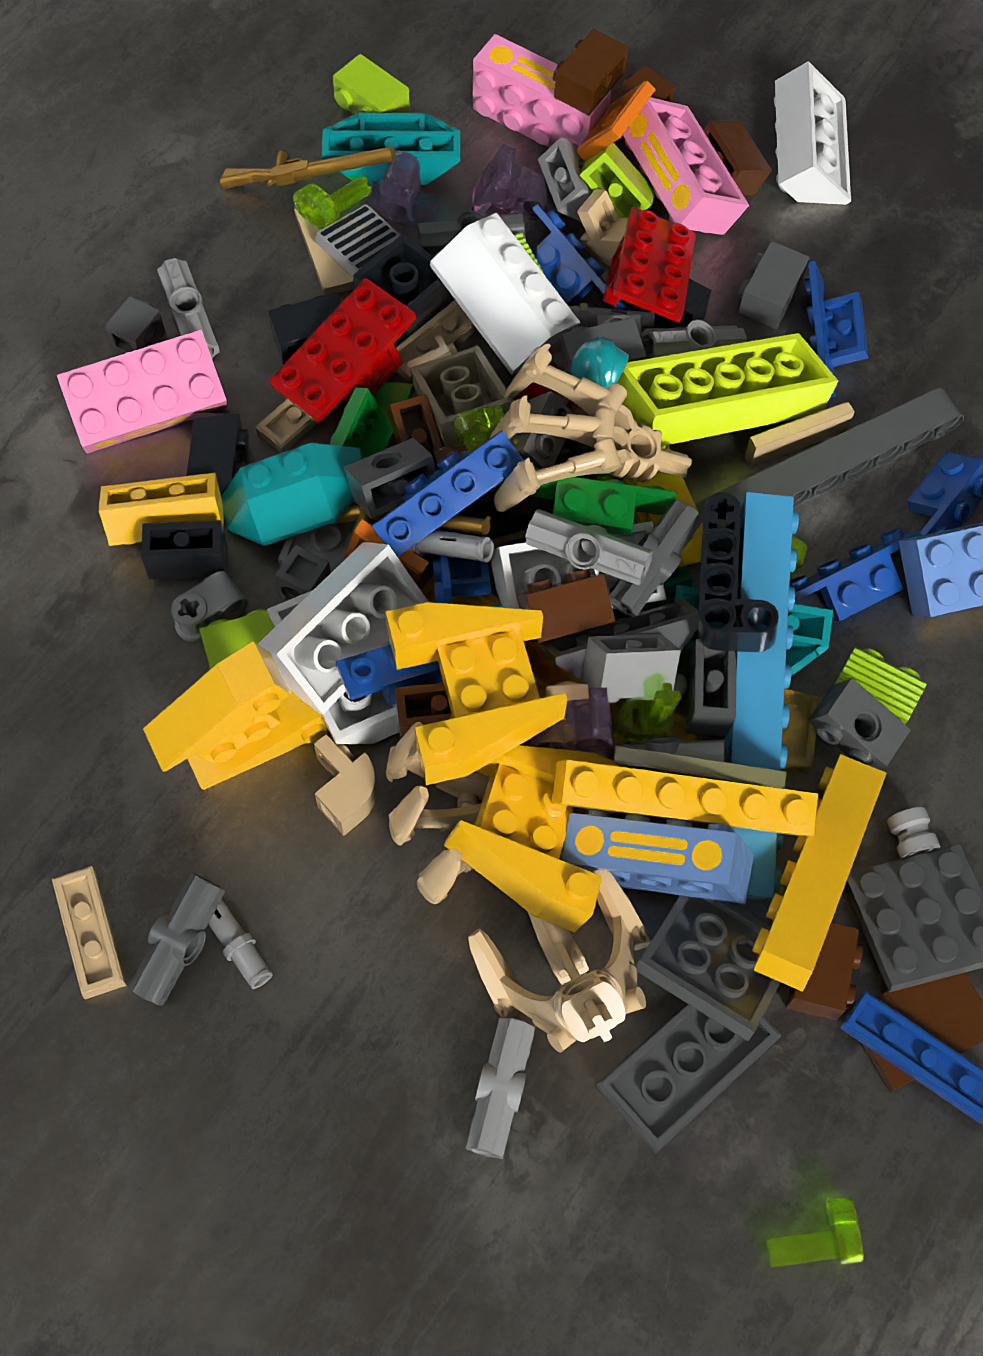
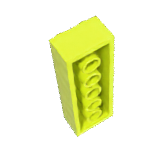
(727, 388)

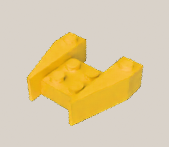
(484, 680)
(233, 719)
(523, 834)

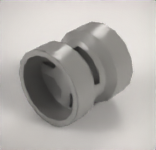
(913, 832)

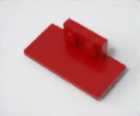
(651, 265)
(346, 352)

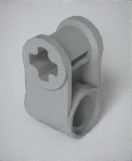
(205, 603)

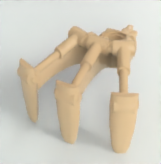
(618, 441)
(442, 871)
(590, 1001)

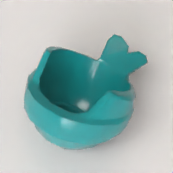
(599, 361)

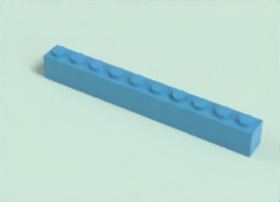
(762, 676)

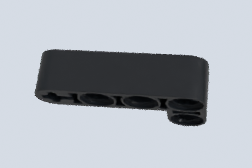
(723, 571)

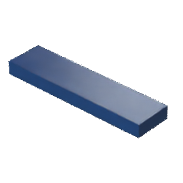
(917, 1054)

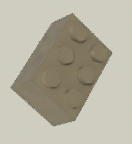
(458, 385)

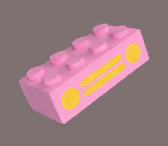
(519, 93)
(684, 168)
(142, 391)

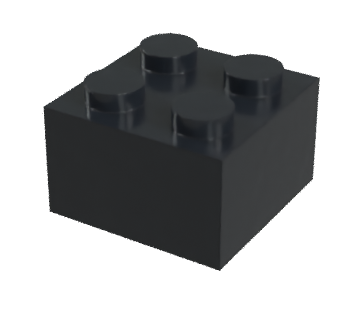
(407, 276)

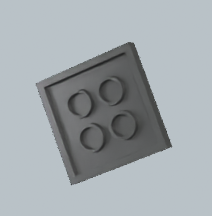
(920, 916)
(709, 962)

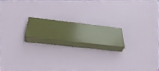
(700, 767)

